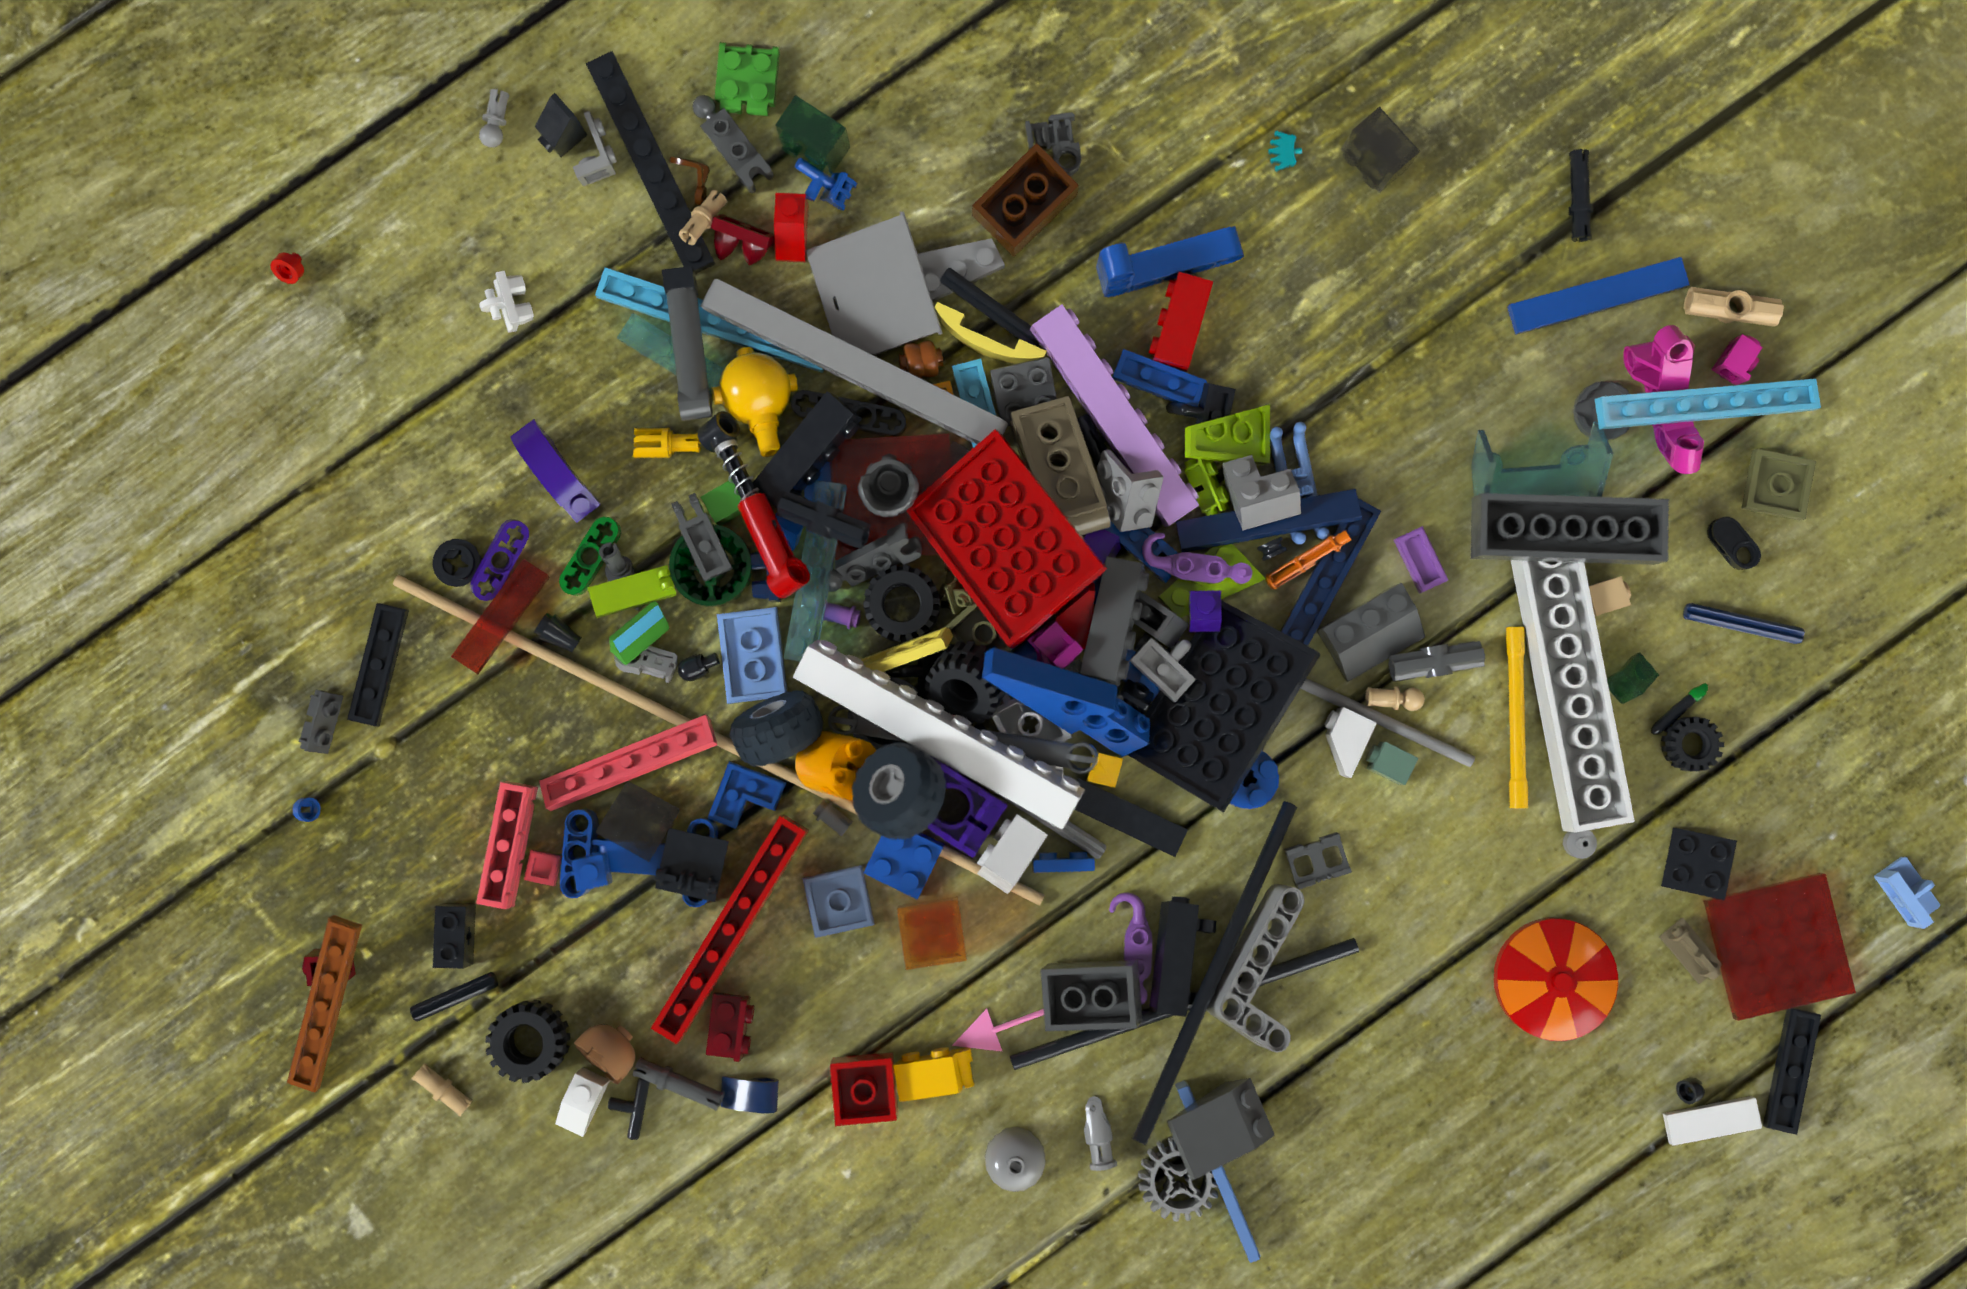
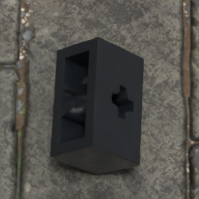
(454, 935)

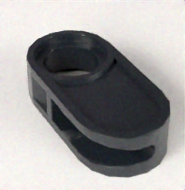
(1728, 537)

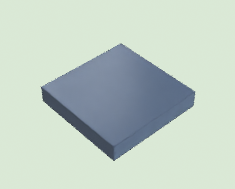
(838, 901)

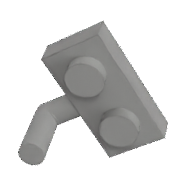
(1164, 668)

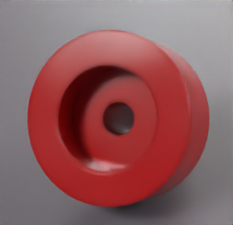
(287, 267)

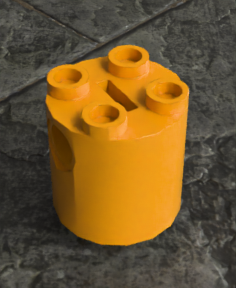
(832, 763)

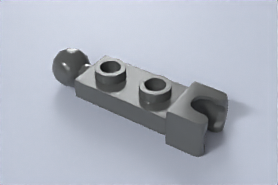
(731, 142)
(875, 557)

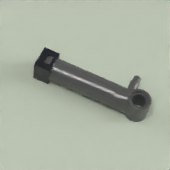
(687, 342)

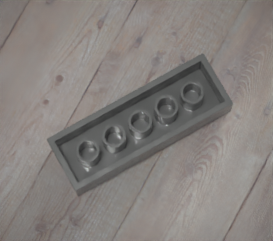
(1569, 529)

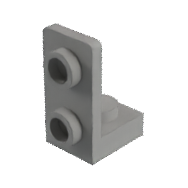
(596, 168)

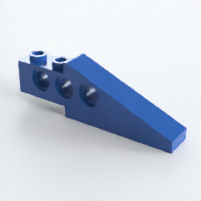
(1069, 700)

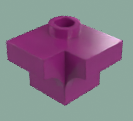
(1054, 645)

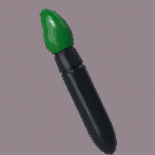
(1679, 708)

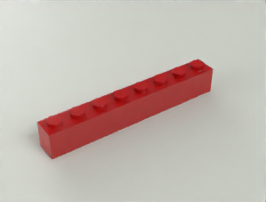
(729, 929)

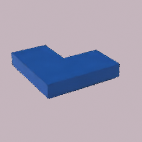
(744, 785)

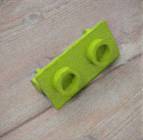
(1213, 495)

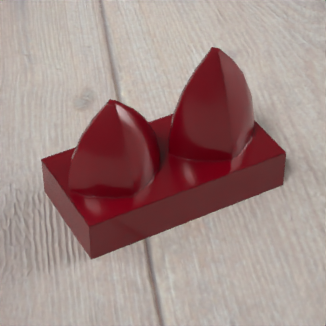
(729, 233)

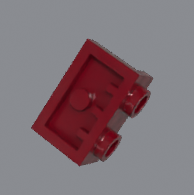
(729, 1026)

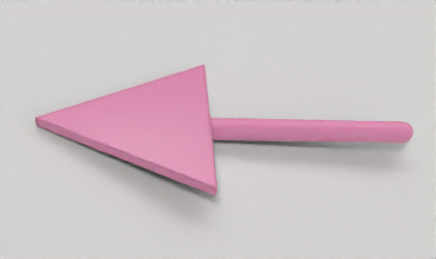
(983, 1033)

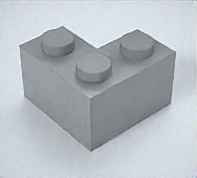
(1259, 498)

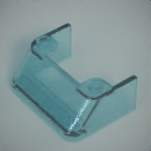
(1579, 473)

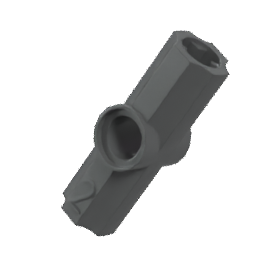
(1436, 661)

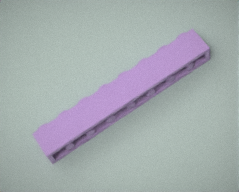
(1111, 411)

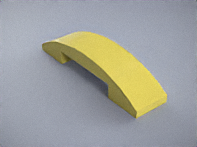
(953, 322)

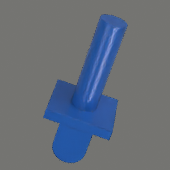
(832, 184)

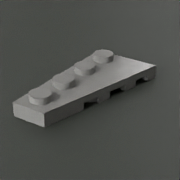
(970, 260)

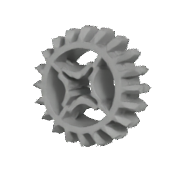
(1172, 1188)

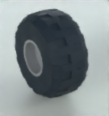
(777, 728)
(898, 791)

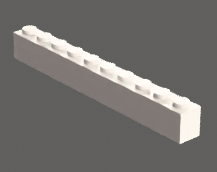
(939, 733)

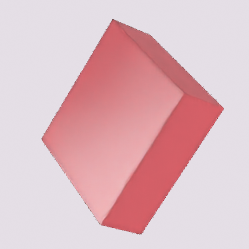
(543, 867)

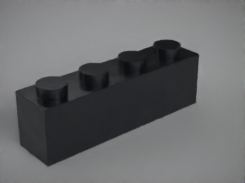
(808, 449)

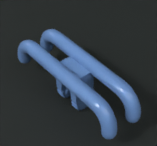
(1302, 475)

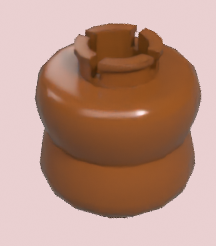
(921, 359)

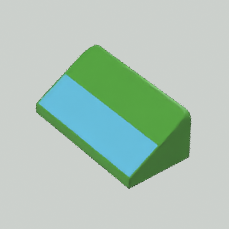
(638, 633)

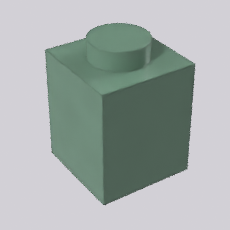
(1391, 762)

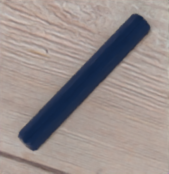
(1743, 623)

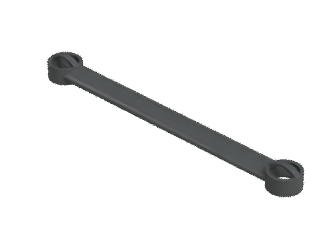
(1037, 749)

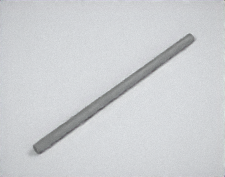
(1388, 723)

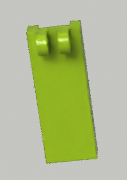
(631, 591)

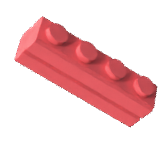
(507, 845)

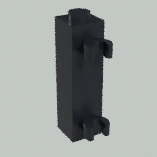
(1175, 956)

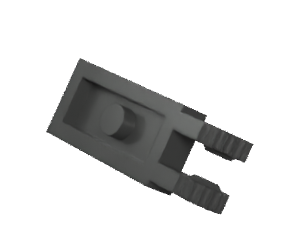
(702, 540)

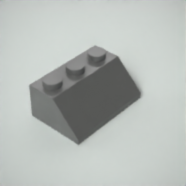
(1373, 632)

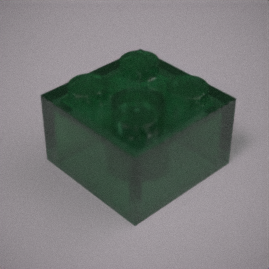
(812, 136)

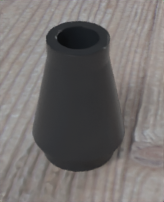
(557, 632)

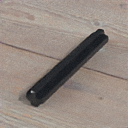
(988, 306)

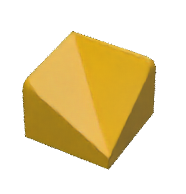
(1106, 770)

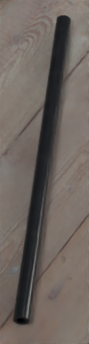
(1214, 974)
(1089, 1037)

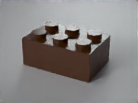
(1025, 200)

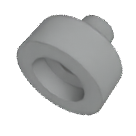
(1580, 844)

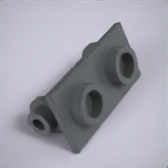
(319, 733)

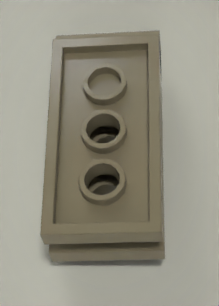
(1076, 483)

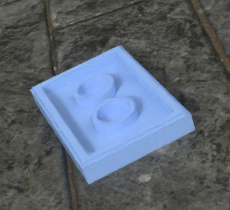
(752, 655)

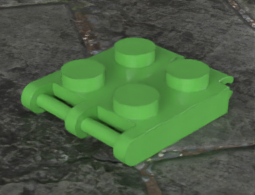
(746, 79)

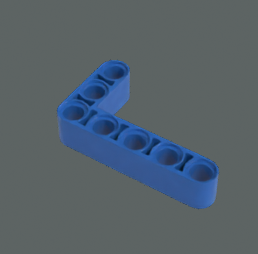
(1126, 273)

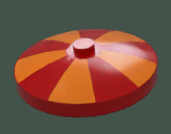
(1556, 979)

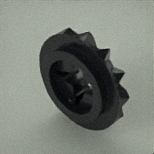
(451, 550)

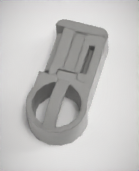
(652, 662)

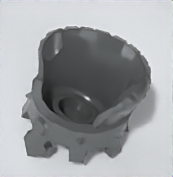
(888, 487)

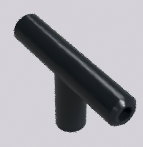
(634, 1107)

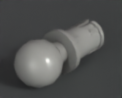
(491, 134)

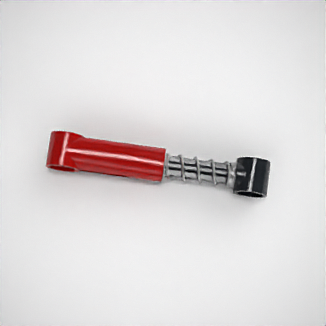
(785, 571)

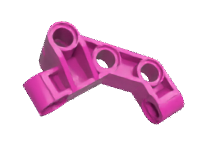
(1667, 366)

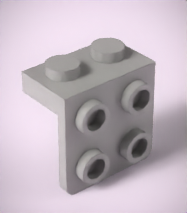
(1128, 496)

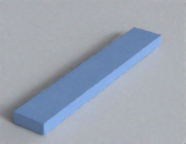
(1226, 1190)

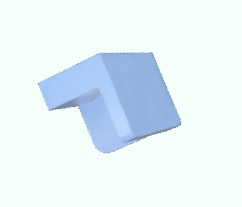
(1908, 892)

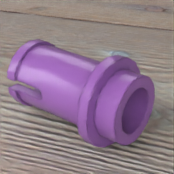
(842, 615)

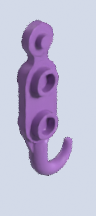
(1195, 566)
(1137, 937)

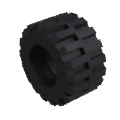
(894, 578)
(959, 683)
(504, 1049)

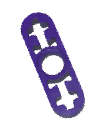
(498, 583)

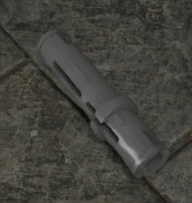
(677, 1083)

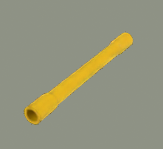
(1518, 783)

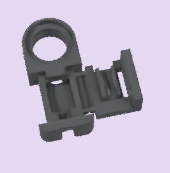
(1055, 134)

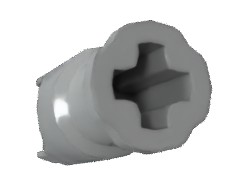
(1097, 1135)

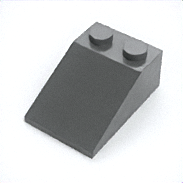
(1220, 1127)

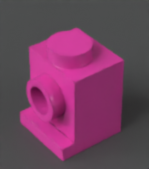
(1738, 359)

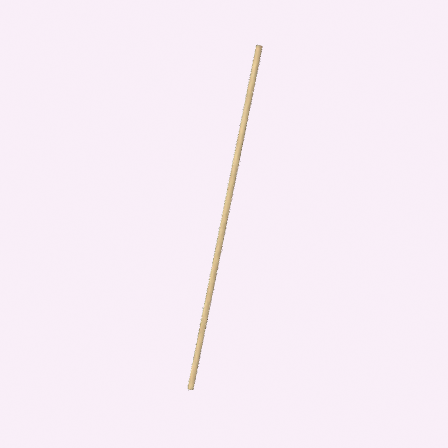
(664, 713)

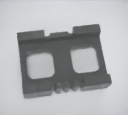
(1314, 851)

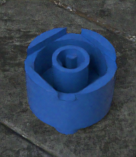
(1262, 787)

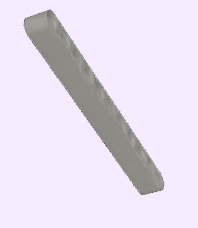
(850, 363)

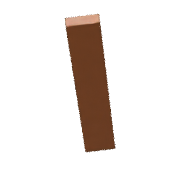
(324, 1003)

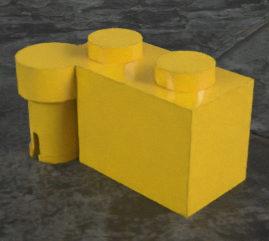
(933, 1074)

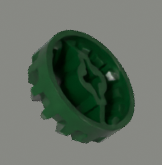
(682, 571)

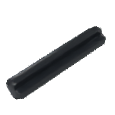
(454, 996)

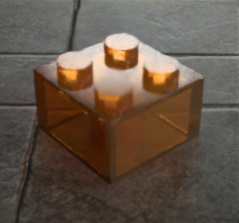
(932, 933)

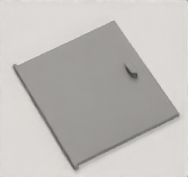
(875, 286)

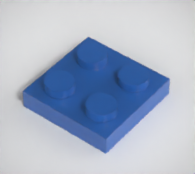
(904, 862)

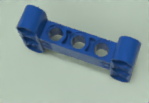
(619, 858)

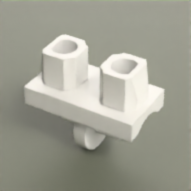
(506, 288)

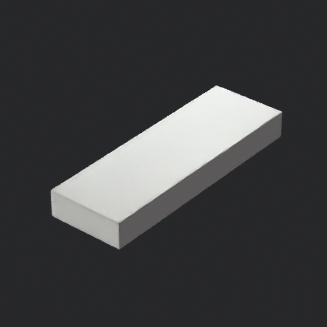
(1712, 1120)

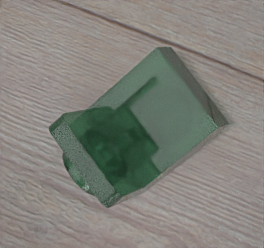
(1632, 679)

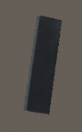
(378, 665)
(1130, 819)
(1792, 1070)

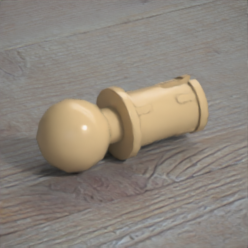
(1410, 699)

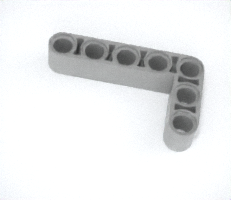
(1254, 969)

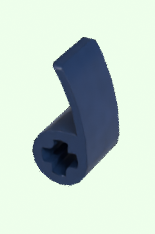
(752, 1095)

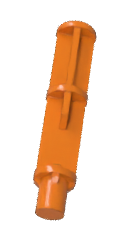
(1306, 560)

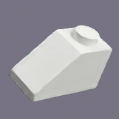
(1347, 738)
(581, 1101)

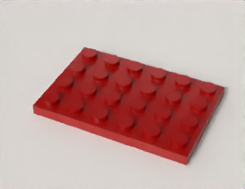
(1005, 539)

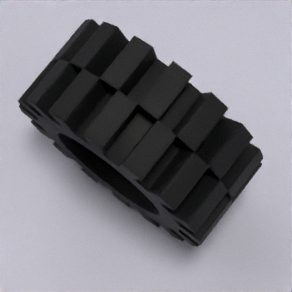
(1710, 741)

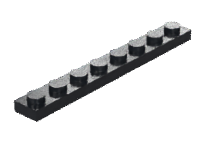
(647, 158)

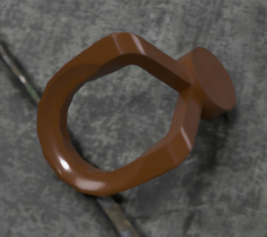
(701, 190)

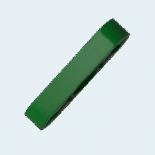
(586, 543)

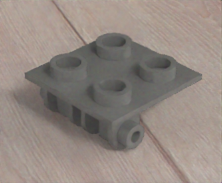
(1022, 386)

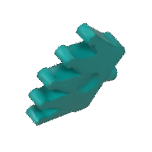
(1284, 150)

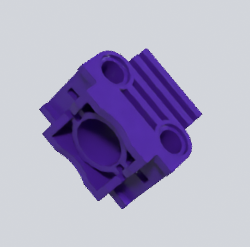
(983, 814)

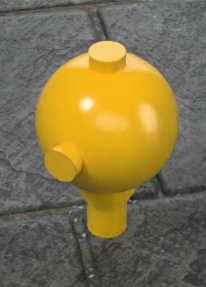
(756, 393)

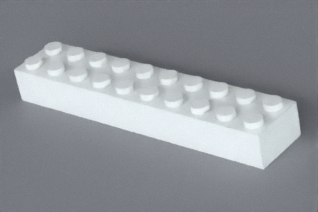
(1572, 694)

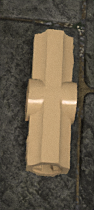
(1749, 308)

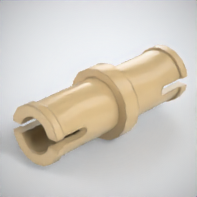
(702, 217)
(442, 1089)

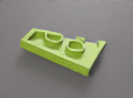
(1231, 437)
(1178, 594)

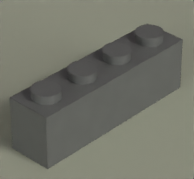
(1113, 621)

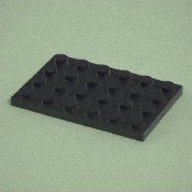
(1231, 709)

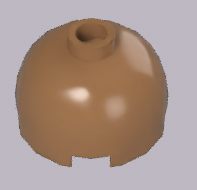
(608, 1050)

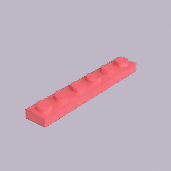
(628, 763)

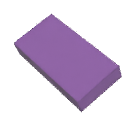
(1421, 559)

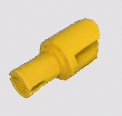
(663, 443)

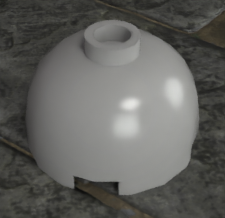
(1002, 1156)

